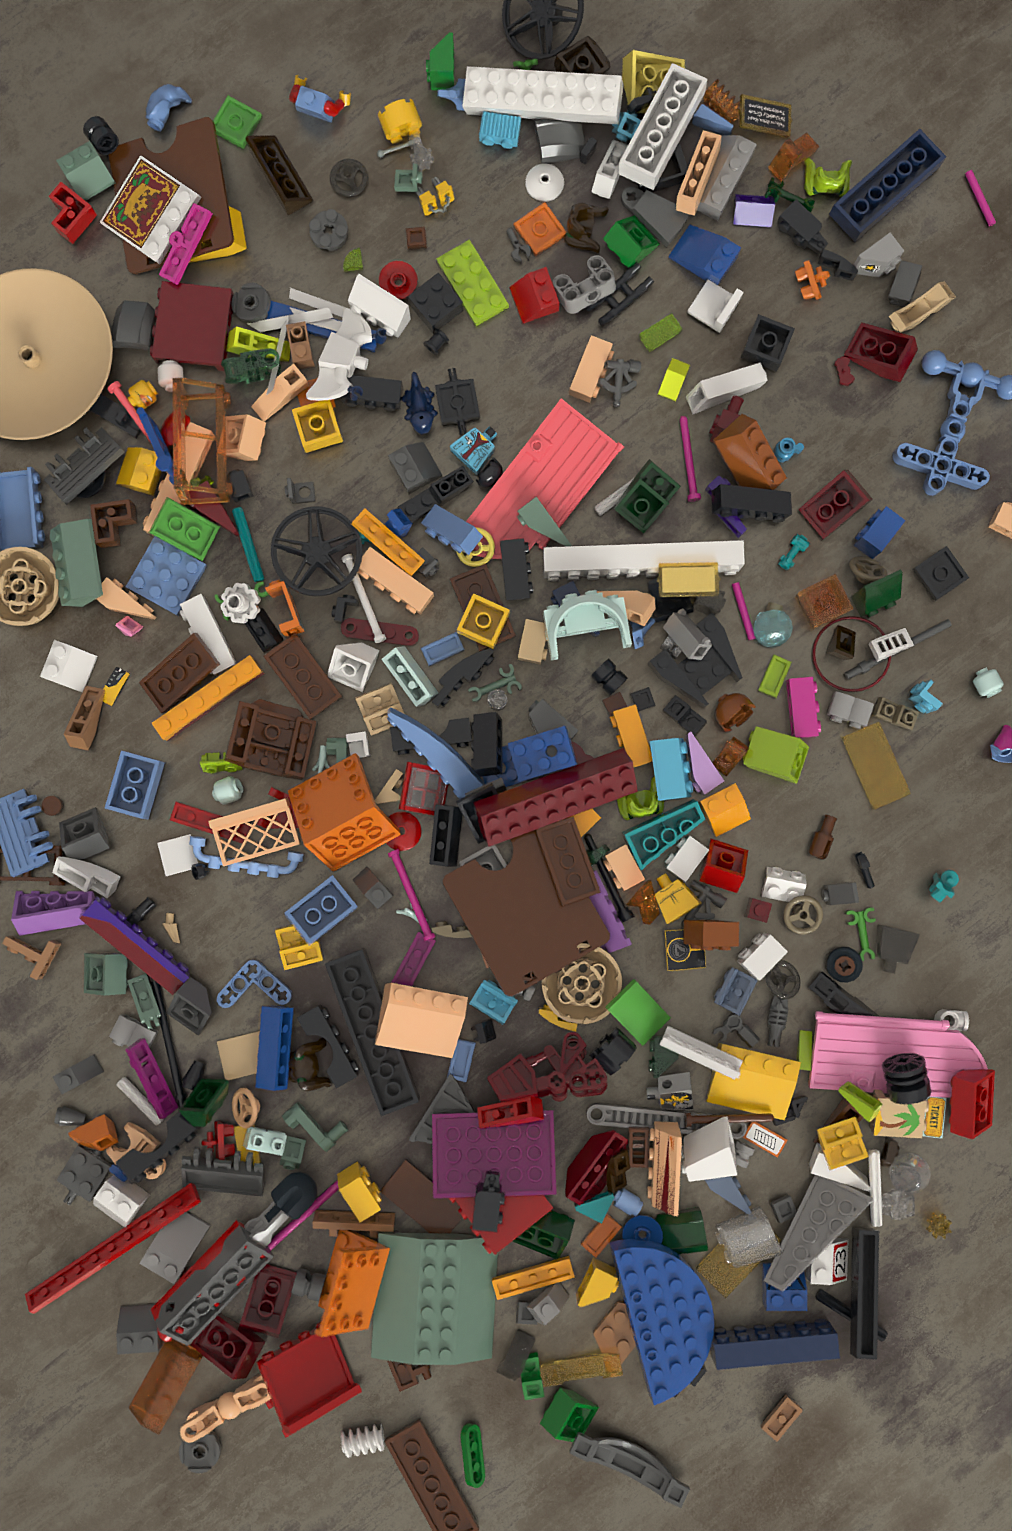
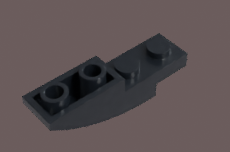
(438, 493)
(468, 669)
(838, 998)

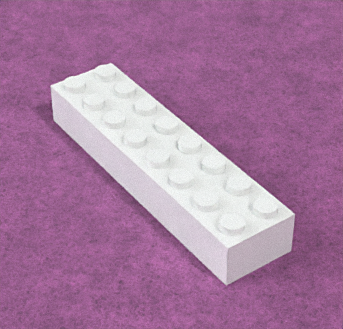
(543, 94)

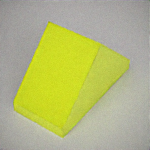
(673, 379)

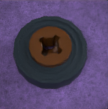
(846, 957)

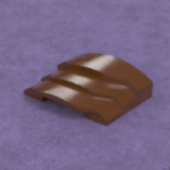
(270, 739)

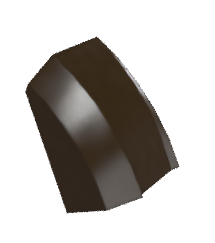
(582, 57)

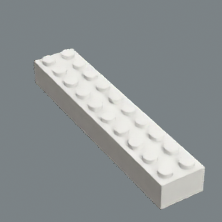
(637, 559)

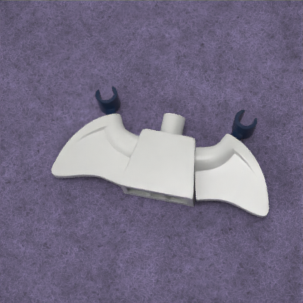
(341, 358)

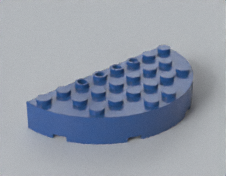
(666, 1313)

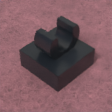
(485, 1031)

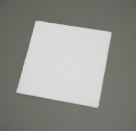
(177, 855)

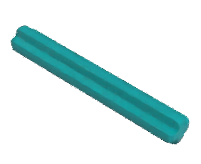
(248, 544)

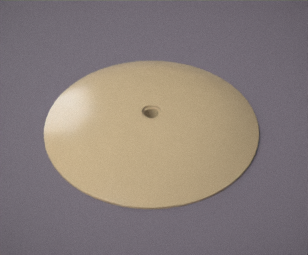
(69, 348)

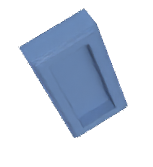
(442, 649)
(461, 1060)

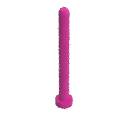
(693, 496)

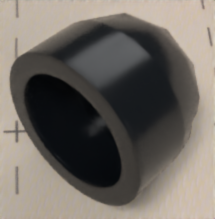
(198, 871)

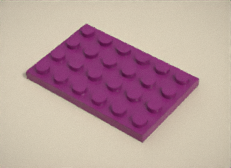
(518, 1152)

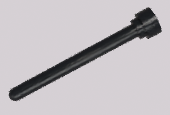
(624, 913)

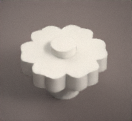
(240, 603)

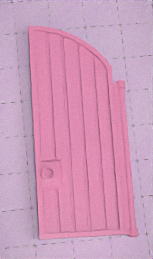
(857, 1046)

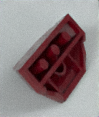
(588, 1170)

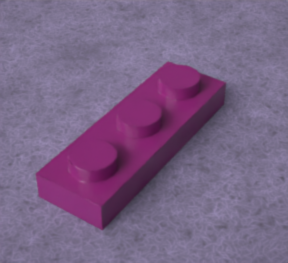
(413, 960)

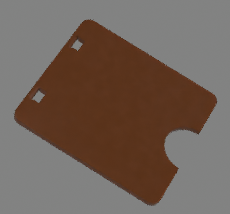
(196, 164)
(520, 917)

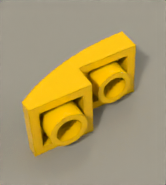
(549, 1015)

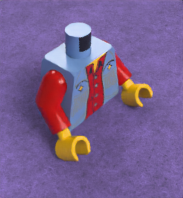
(316, 102)

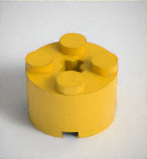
(399, 120)

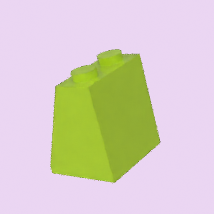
(776, 754)

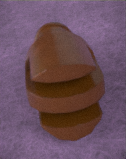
(823, 839)

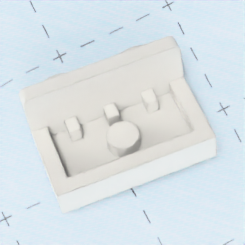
(783, 884)

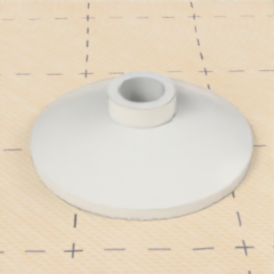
(542, 190)

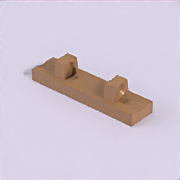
(348, 1221)

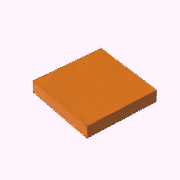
(540, 229)

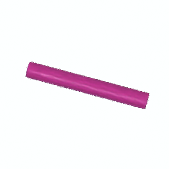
(980, 197)
(743, 611)

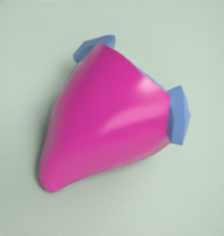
(1003, 744)

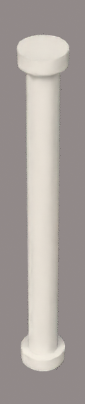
(379, 637)

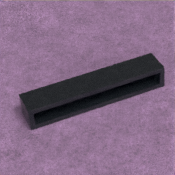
(864, 1293)

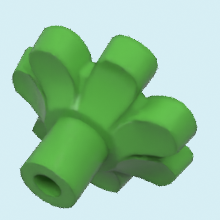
(525, 65)

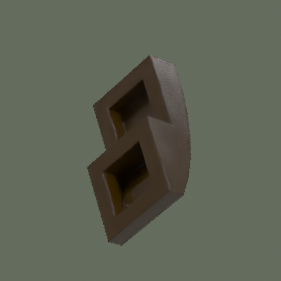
(616, 1171)

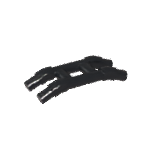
(631, 295)

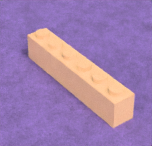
(196, 452)

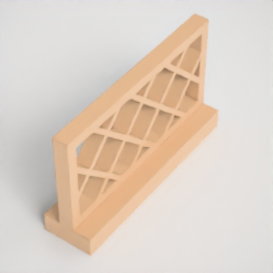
(249, 815)

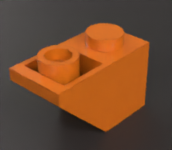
(96, 1134)

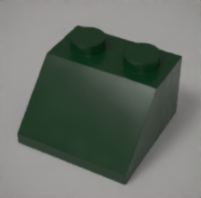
(204, 1101)

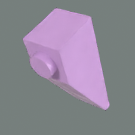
(703, 772)

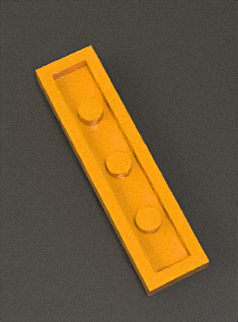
(387, 542)
(533, 1277)

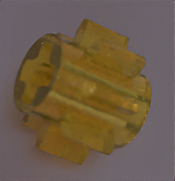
(944, 1227)

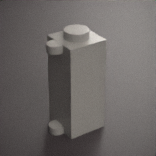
(687, 635)

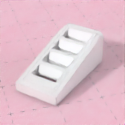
(874, 644)

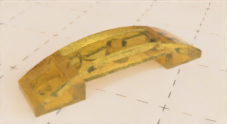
(581, 1367)

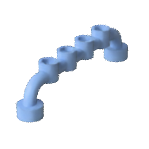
(252, 866)

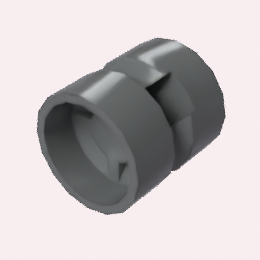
(308, 1284)

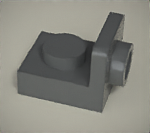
(430, 565)

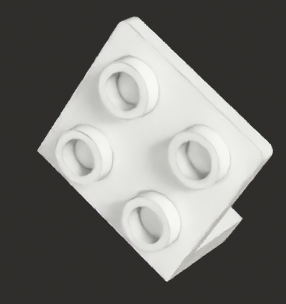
(714, 305)

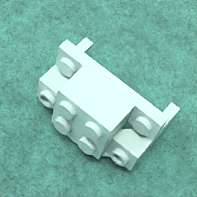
(585, 615)

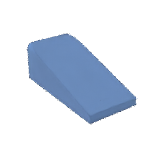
(711, 121)

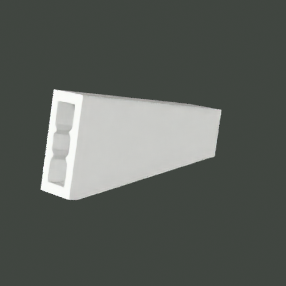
(722, 387)

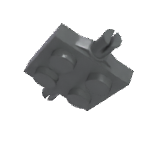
(84, 1174)

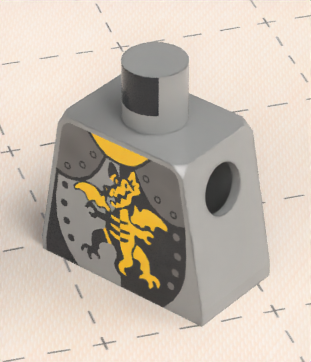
(673, 1091)

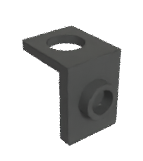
(292, 491)

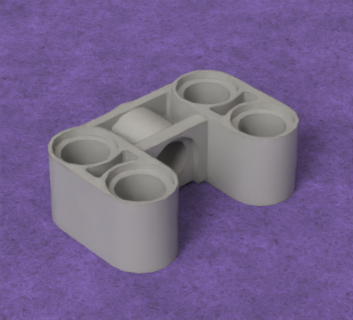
(587, 292)

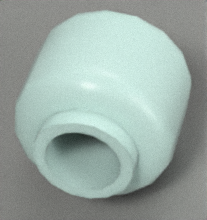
(988, 682)
(227, 790)

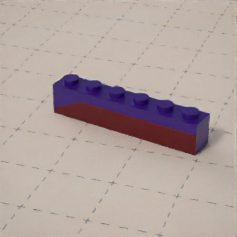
(135, 945)

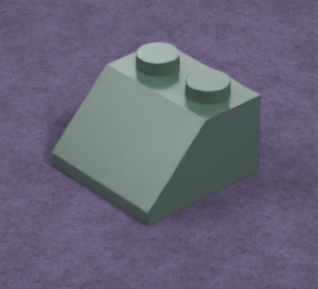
(85, 171)
(105, 973)

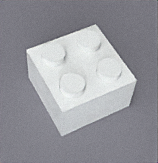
(761, 955)

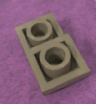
(895, 713)
(445, 929)

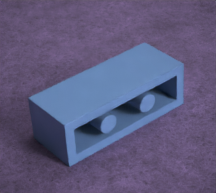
(451, 530)

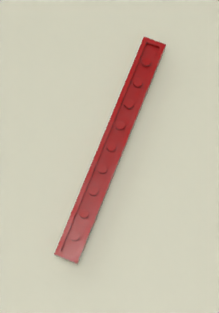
(112, 1248)

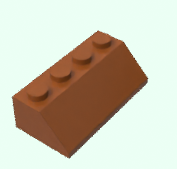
(749, 455)

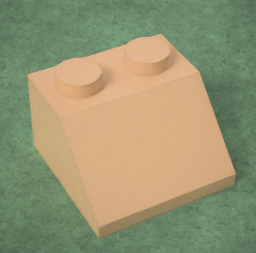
(244, 437)

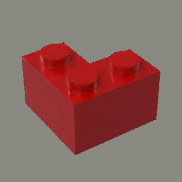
(74, 214)

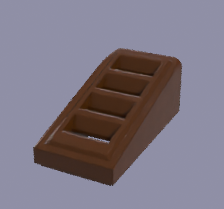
(638, 1162)

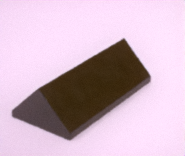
(279, 172)

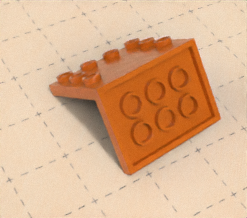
(340, 814)
(351, 1283)

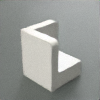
(358, 744)

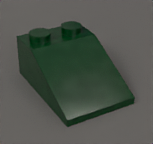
(878, 594)

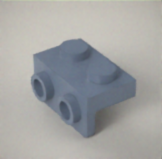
(735, 991)

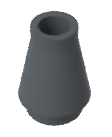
(69, 1117)

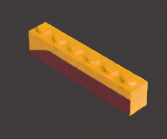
(208, 698)

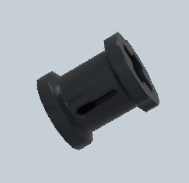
(436, 341)

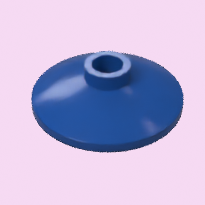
(645, 1223)

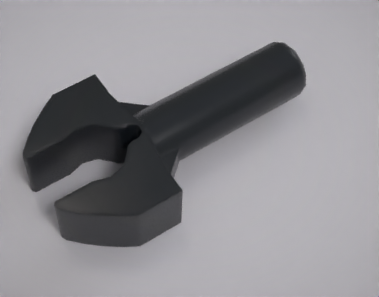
(863, 863)

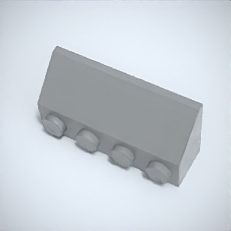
(727, 171)

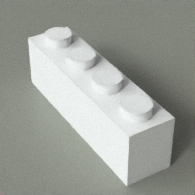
(204, 623)

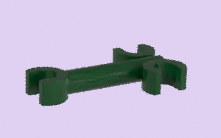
(776, 191)

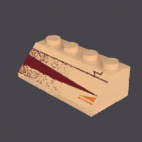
(665, 1166)

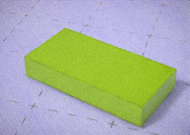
(774, 676)

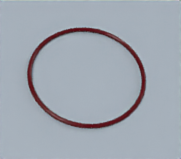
(835, 686)

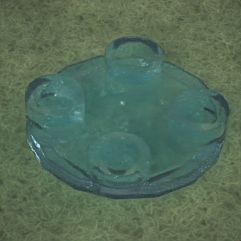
(772, 628)

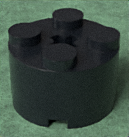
(613, 1051)

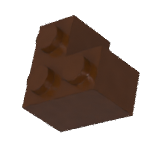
(107, 518)

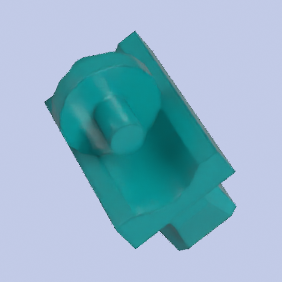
(944, 886)

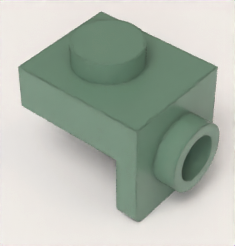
(408, 179)

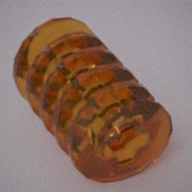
(721, 103)

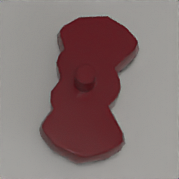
(843, 371)

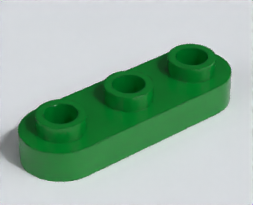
(472, 1455)

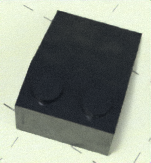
(467, 808)

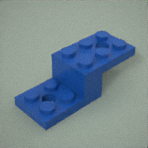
(529, 759)

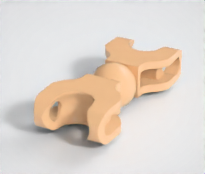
(228, 1406)

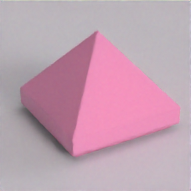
(128, 626)

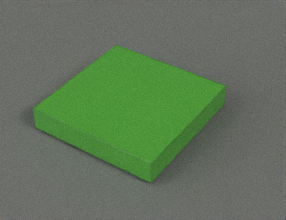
(236, 121)

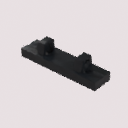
(115, 415)

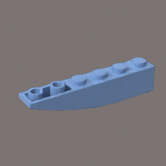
(440, 754)

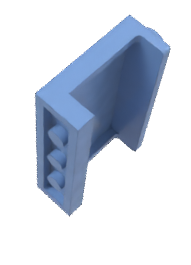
(20, 510)

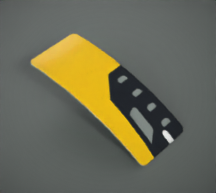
(114, 685)

